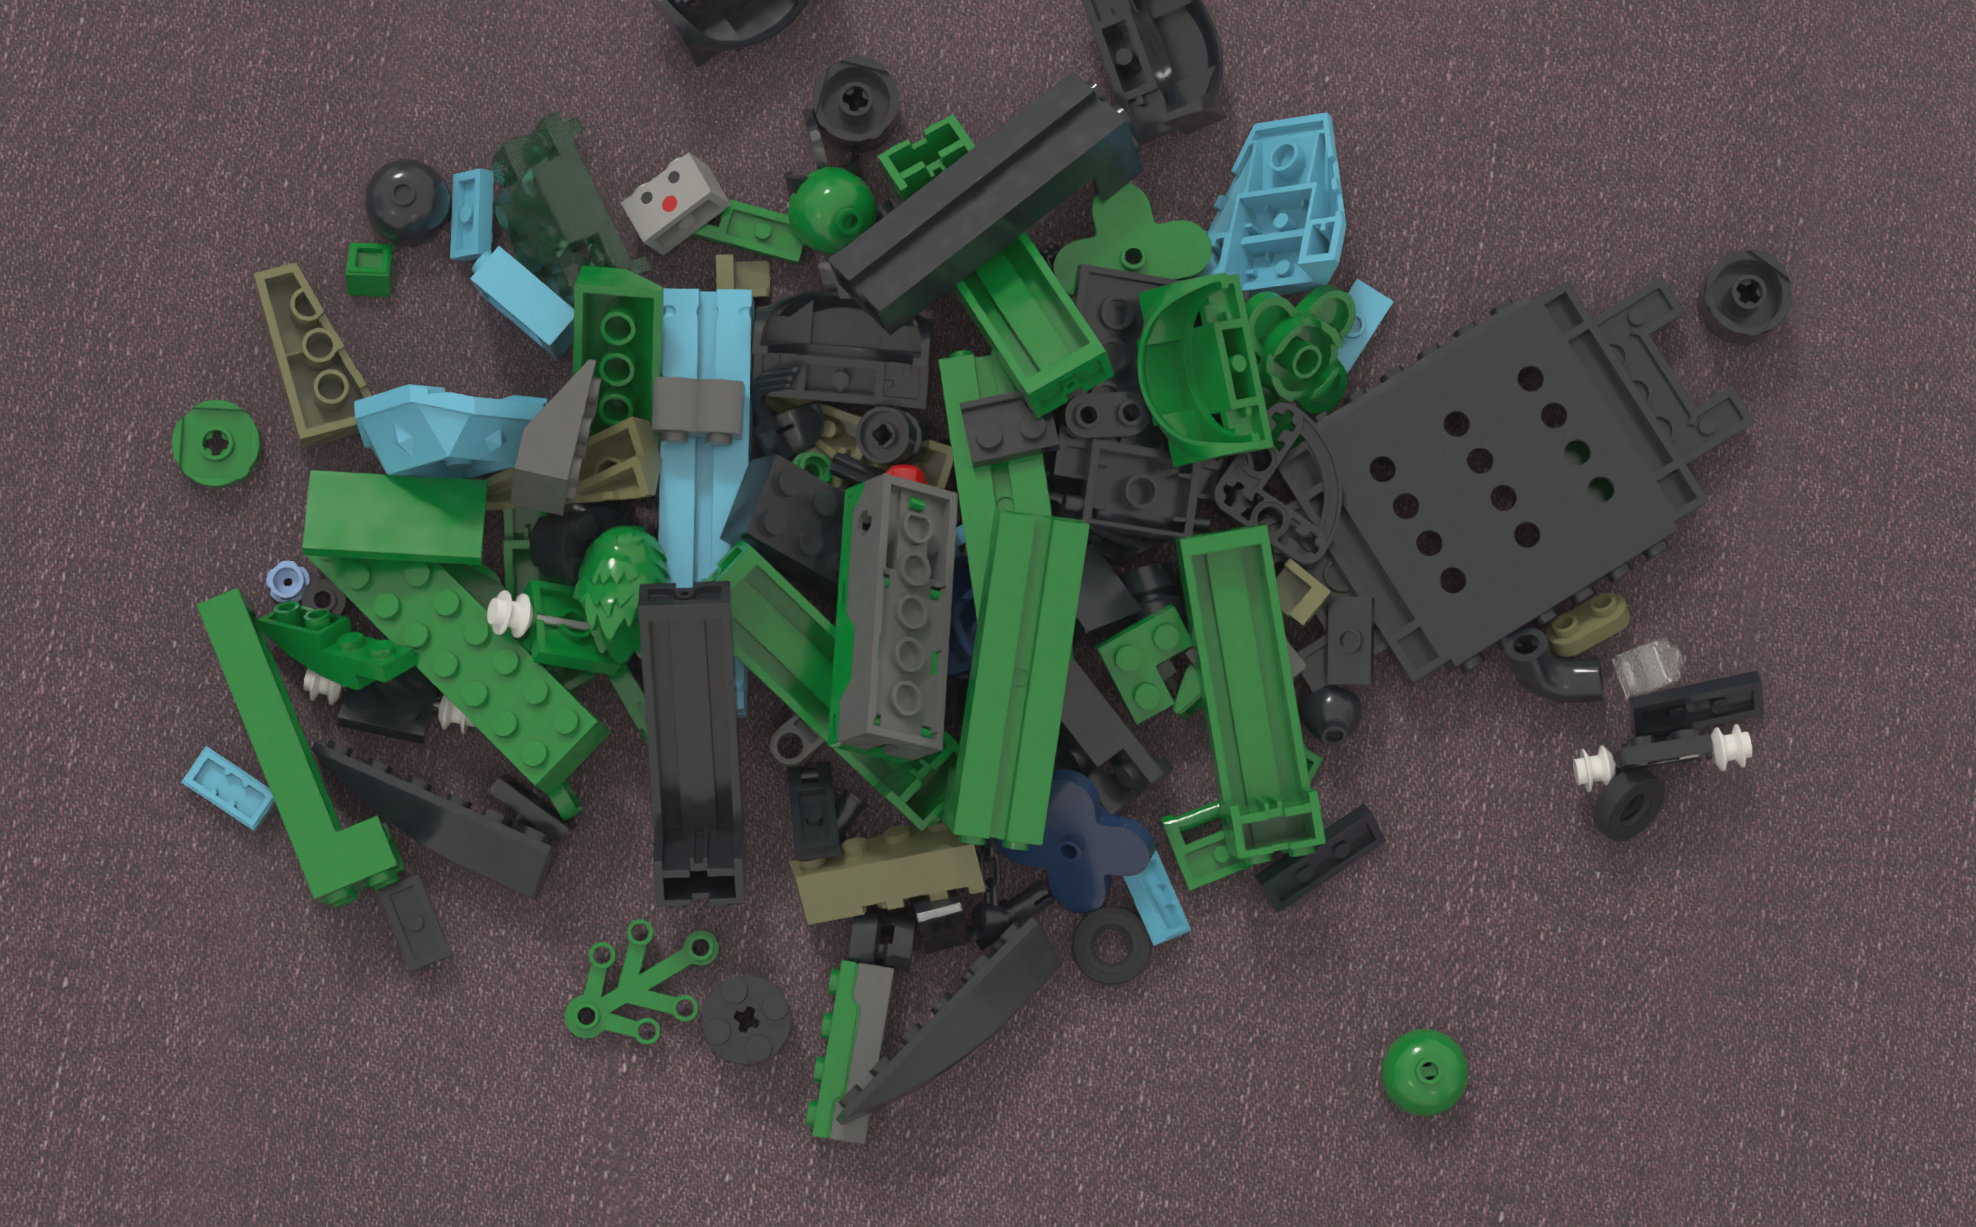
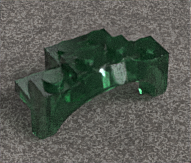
(555, 208)

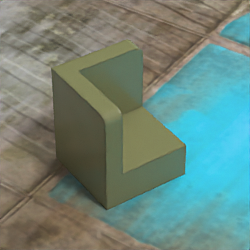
(744, 276)
(1300, 593)

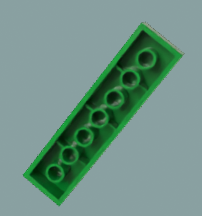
(480, 672)

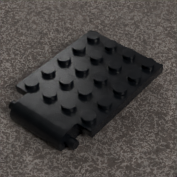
(1131, 475)

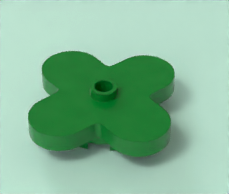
(1127, 227)
(1300, 346)

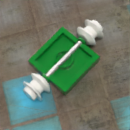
(555, 625)

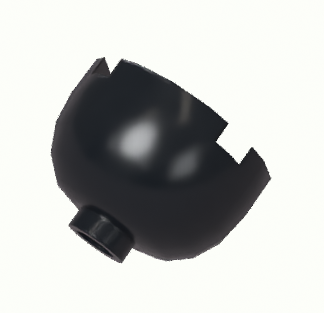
(407, 202)

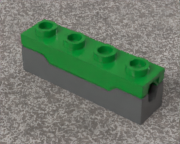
(853, 1047)

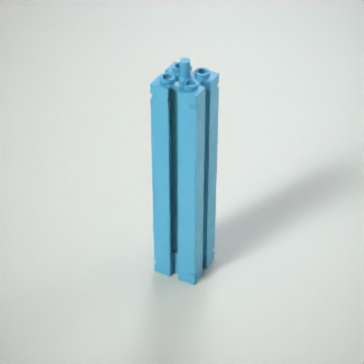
(705, 339)

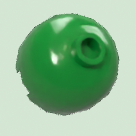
(831, 210)
(1405, 1076)

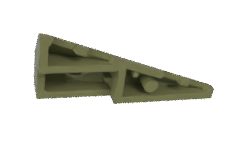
(840, 437)
(617, 466)

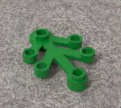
(635, 987)

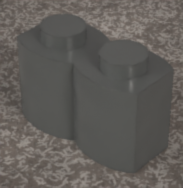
(698, 409)

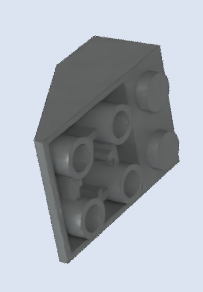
(556, 445)

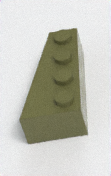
(310, 358)
(886, 872)

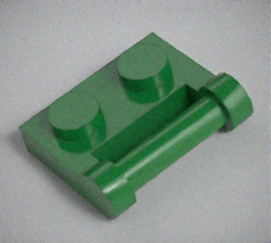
(1203, 859)

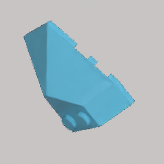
(1283, 209)

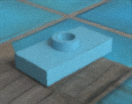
(1370, 311)
(230, 788)
(1157, 902)

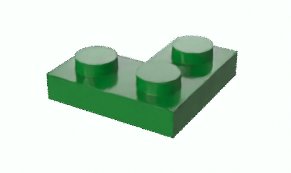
(1132, 661)

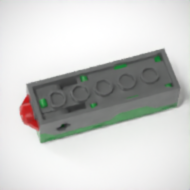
(893, 617)

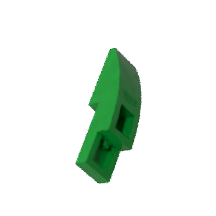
(331, 649)

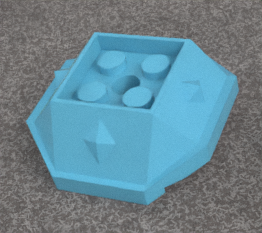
(442, 432)

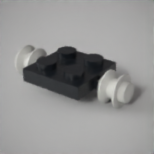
(390, 709)
(1677, 748)

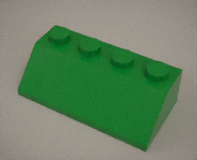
(622, 330)

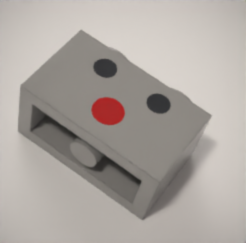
(675, 203)

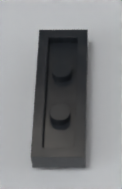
(1697, 705)
(1345, 844)

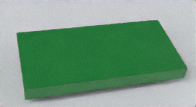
(395, 517)

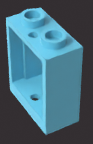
(525, 301)

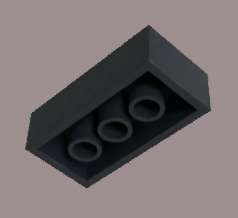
(790, 522)

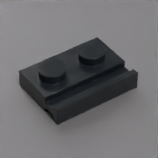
(1006, 429)

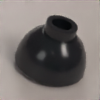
(1332, 714)

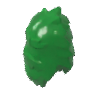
(611, 583)

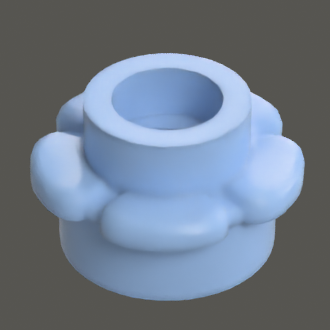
(279, 574)

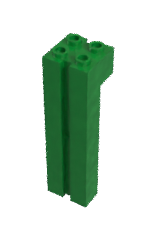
(1013, 293)
(1005, 485)
(793, 655)
(1017, 680)
(1248, 694)
(332, 858)

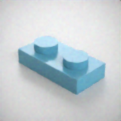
(471, 214)

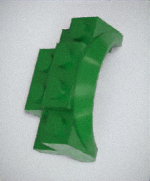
(1202, 369)

